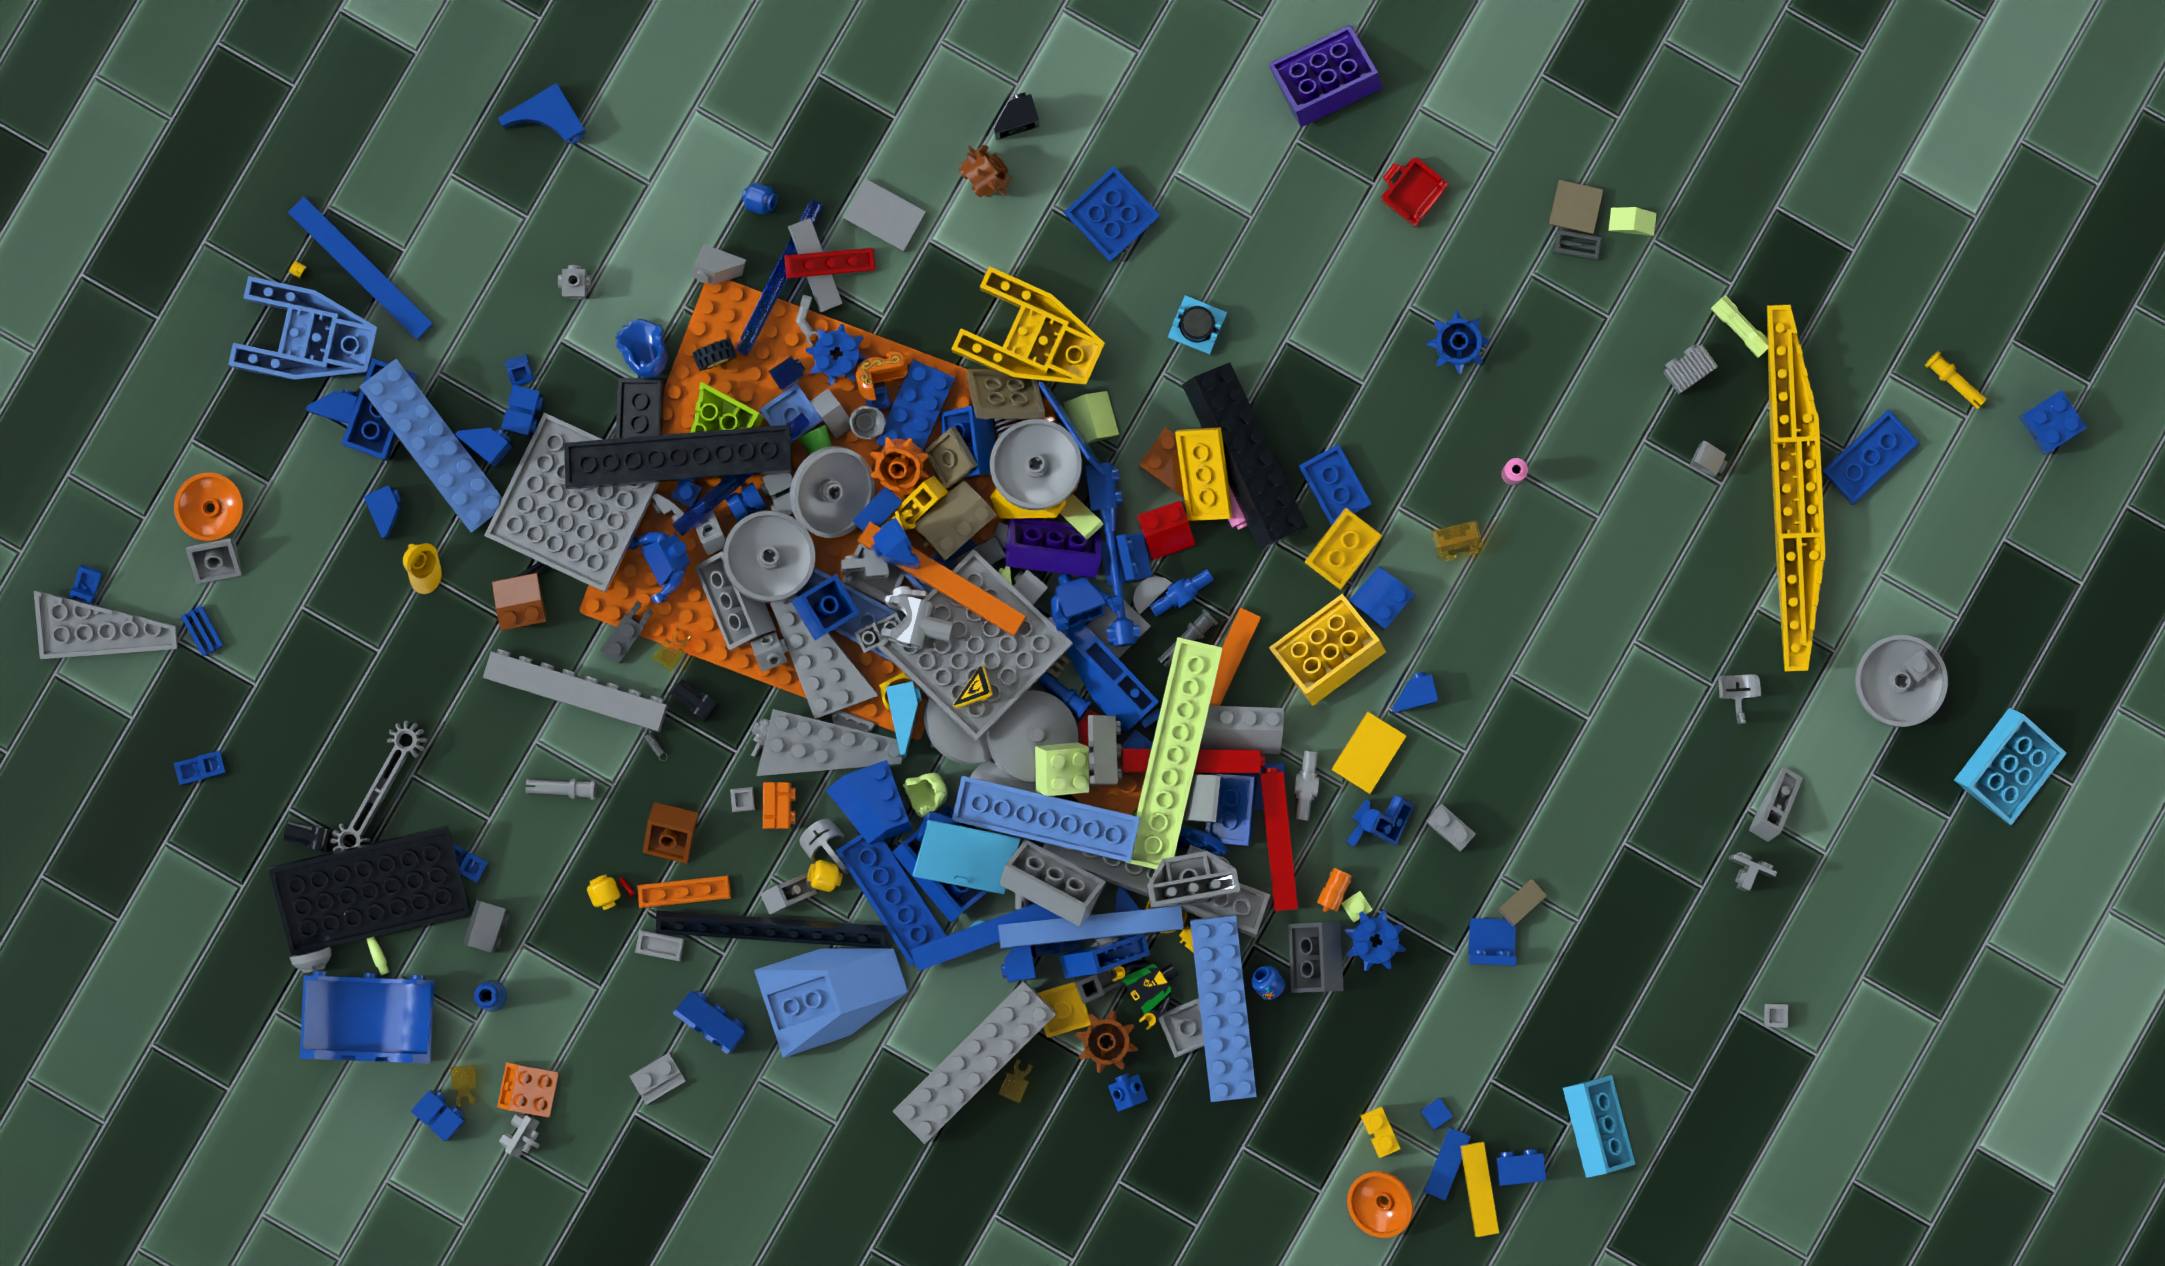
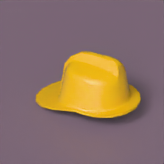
(422, 567)

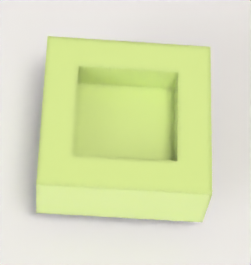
(1355, 905)

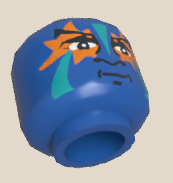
(1268, 982)

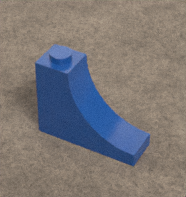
(550, 110)
(1104, 956)

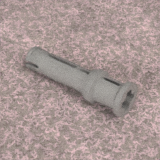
(573, 788)

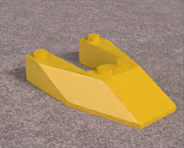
(1043, 341)

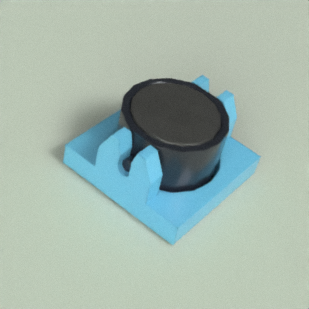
(1197, 325)

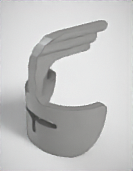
(1745, 681)
(809, 836)

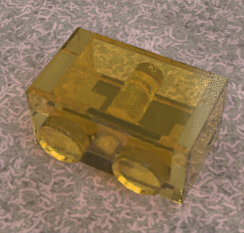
(1457, 540)

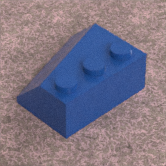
(871, 802)

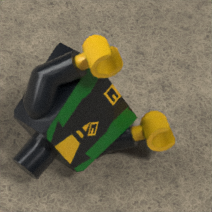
(1147, 987)

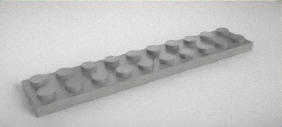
(1247, 904)

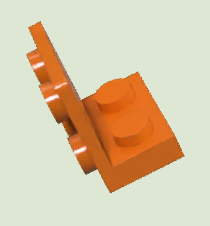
(527, 1090)

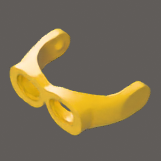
(885, 684)

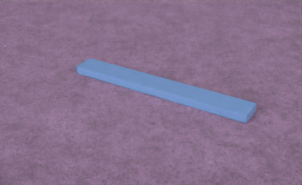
(1092, 928)

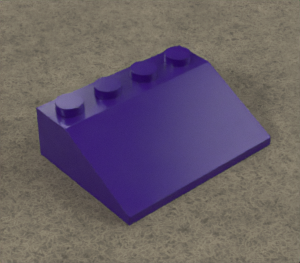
(1325, 75)

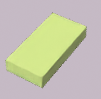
(1080, 517)

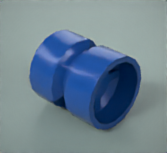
(745, 502)

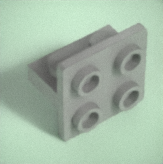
(1747, 875)

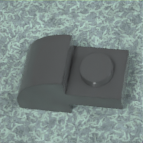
(1096, 985)

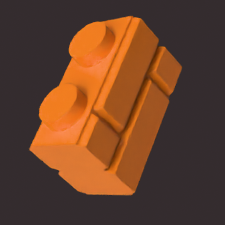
(777, 805)

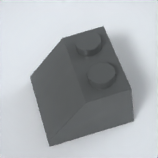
(486, 926)

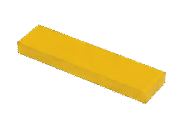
(1479, 1189)

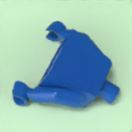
(666, 559)
(1079, 602)

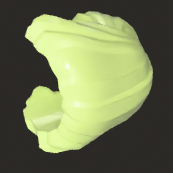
(926, 793)

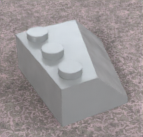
(1104, 750)

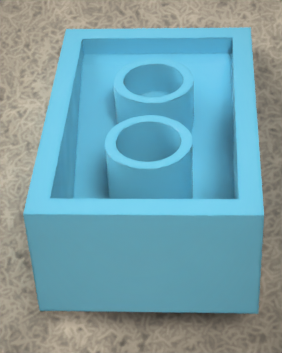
(904, 710)

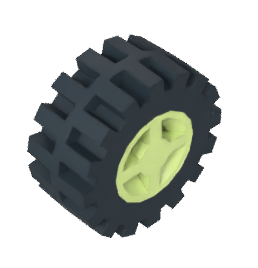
(714, 354)

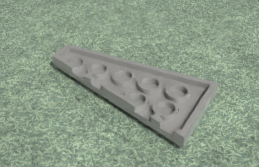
(85, 629)
(822, 665)
(810, 745)

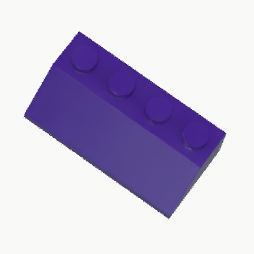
(1051, 547)

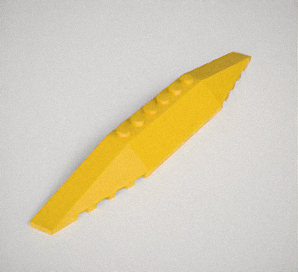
(1795, 487)

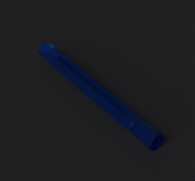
(772, 289)
(725, 488)

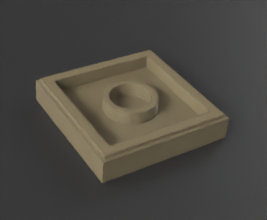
(1575, 207)
(950, 458)

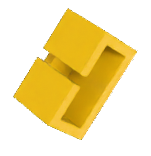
(1378, 1124)

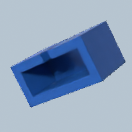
(522, 411)
(438, 1114)
(1520, 1168)

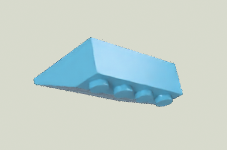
(2010, 766)

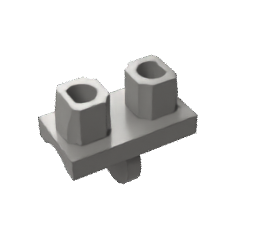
(524, 1136)

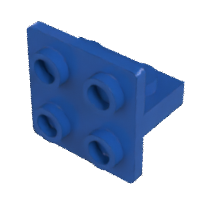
(1131, 556)

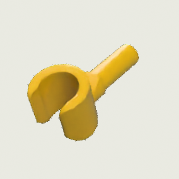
(297, 269)

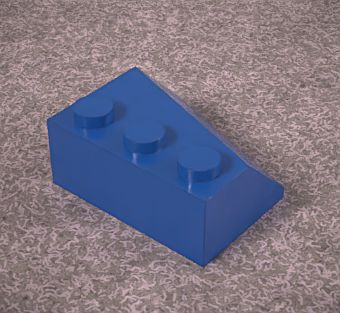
(711, 1021)

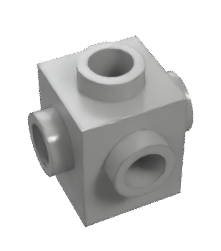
(577, 290)
(769, 651)

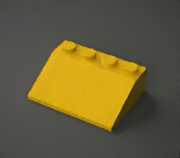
(1327, 649)

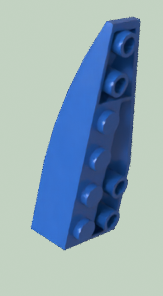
(1108, 678)

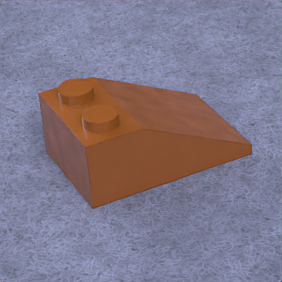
(1163, 462)

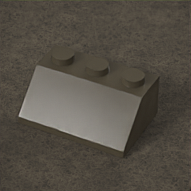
(954, 520)

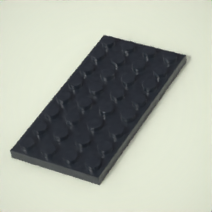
(369, 890)

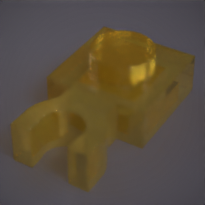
(671, 651)
(463, 1079)
(1014, 1085)

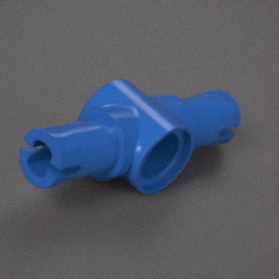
(1181, 592)

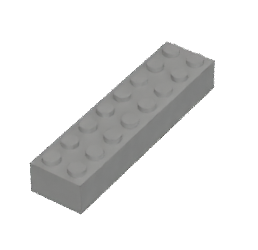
(974, 1062)

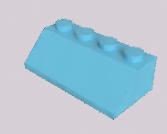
(1599, 1126)

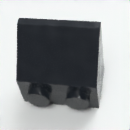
(1017, 117)

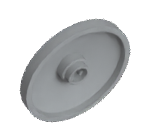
(1036, 464)
(831, 491)
(768, 556)
(1888, 688)
(1030, 722)
(952, 739)

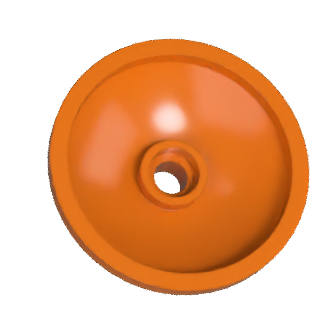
(196, 496)
(1372, 1212)

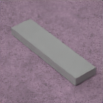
(822, 285)

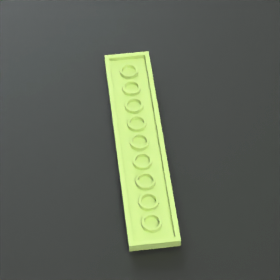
(1175, 750)

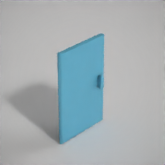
(964, 852)

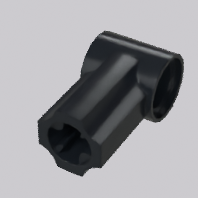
(698, 702)
(312, 837)

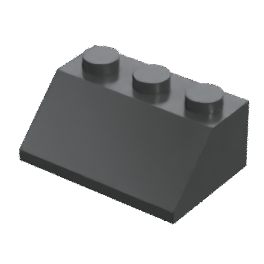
(1315, 957)

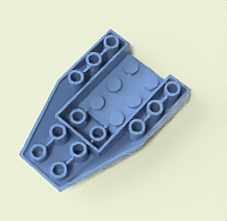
(828, 994)

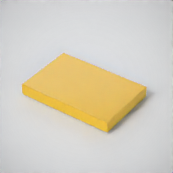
(1343, 548)
(1368, 752)

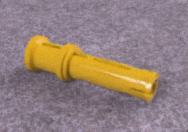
(1947, 372)

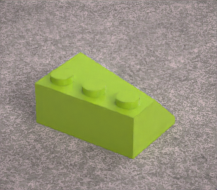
(722, 412)

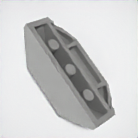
(1191, 879)

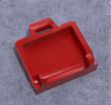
(1413, 191)

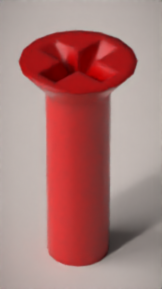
(626, 886)

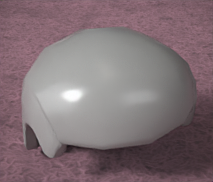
(867, 422)

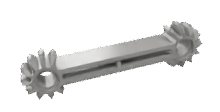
(381, 785)

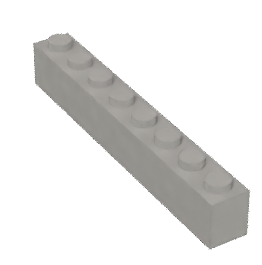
(575, 691)

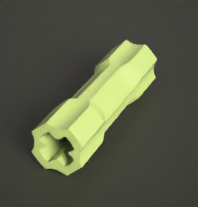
(1729, 313)

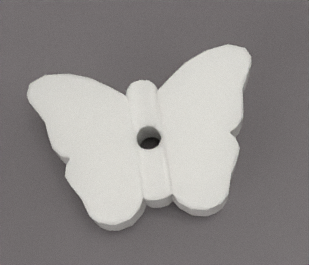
(905, 591)

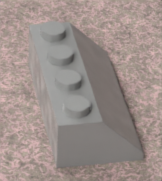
(737, 615)
(1243, 729)
(1052, 882)

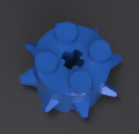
(1467, 332)
(844, 365)
(1387, 934)

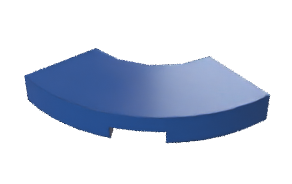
(1201, 840)

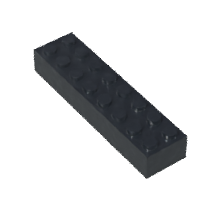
(1248, 457)

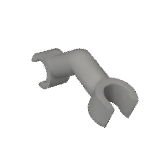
(801, 318)

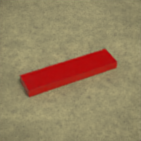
(829, 263)

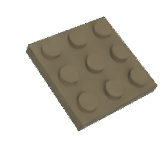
(1004, 396)

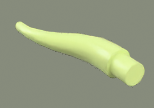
(377, 955)

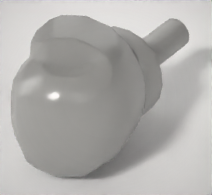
(760, 731)

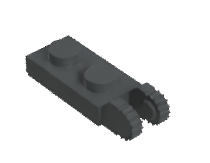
(625, 634)

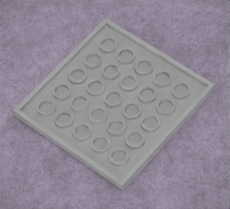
(564, 528)
(1010, 662)

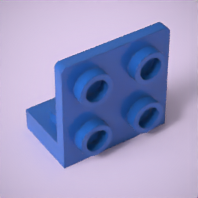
(1491, 942)

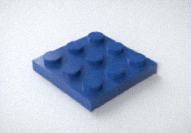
(1111, 214)

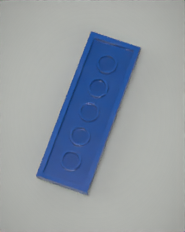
(890, 894)

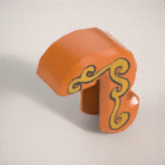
(880, 370)

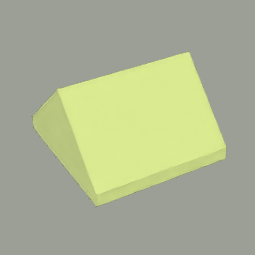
(1093, 416)

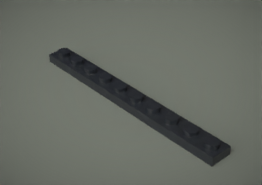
(770, 929)

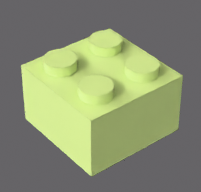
(1062, 769)

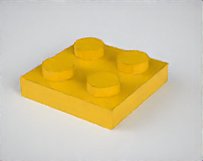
(1069, 1008)

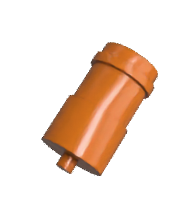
(1334, 891)

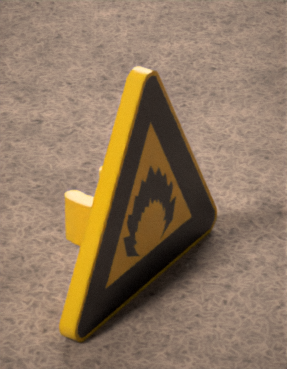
(976, 689)

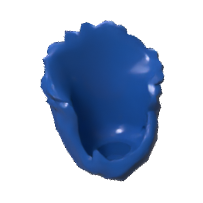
(643, 347)

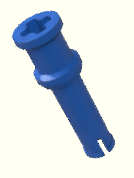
(1067, 696)

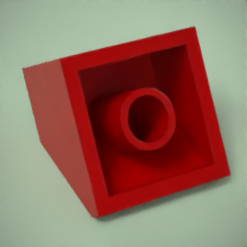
(1166, 530)

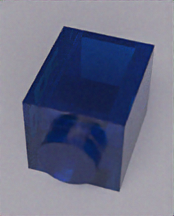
(788, 373)

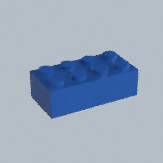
(367, 429)

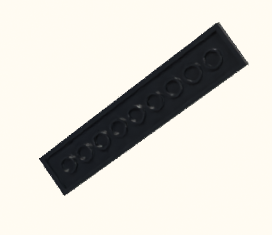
(678, 457)

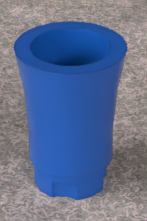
(498, 995)

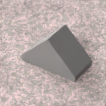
(831, 413)

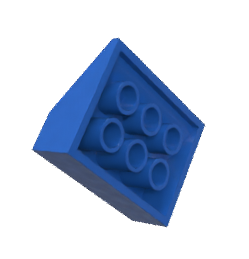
(949, 898)

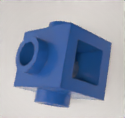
(1127, 1091)

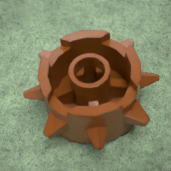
(985, 172)
(1117, 1034)

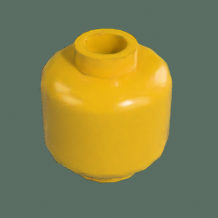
(824, 875)
(603, 892)

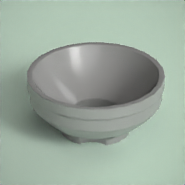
(311, 960)

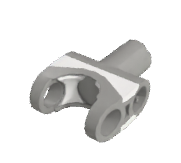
(918, 623)

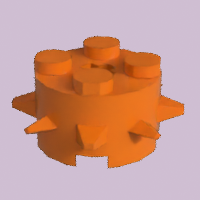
(904, 453)

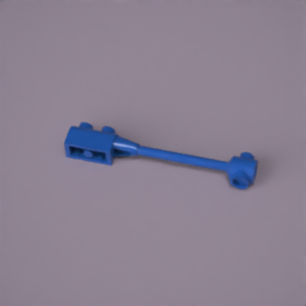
(1105, 500)

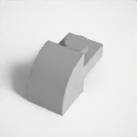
(873, 566)

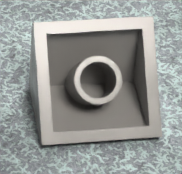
(214, 560)

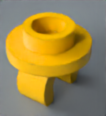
(901, 519)

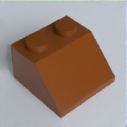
(519, 601)
(670, 832)

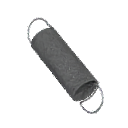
(654, 744)

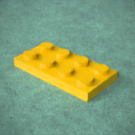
(1204, 474)

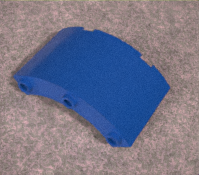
(366, 1018)

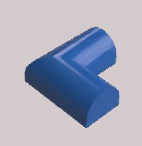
(1392, 823)

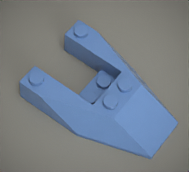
(315, 339)

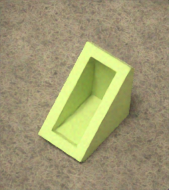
(1632, 221)

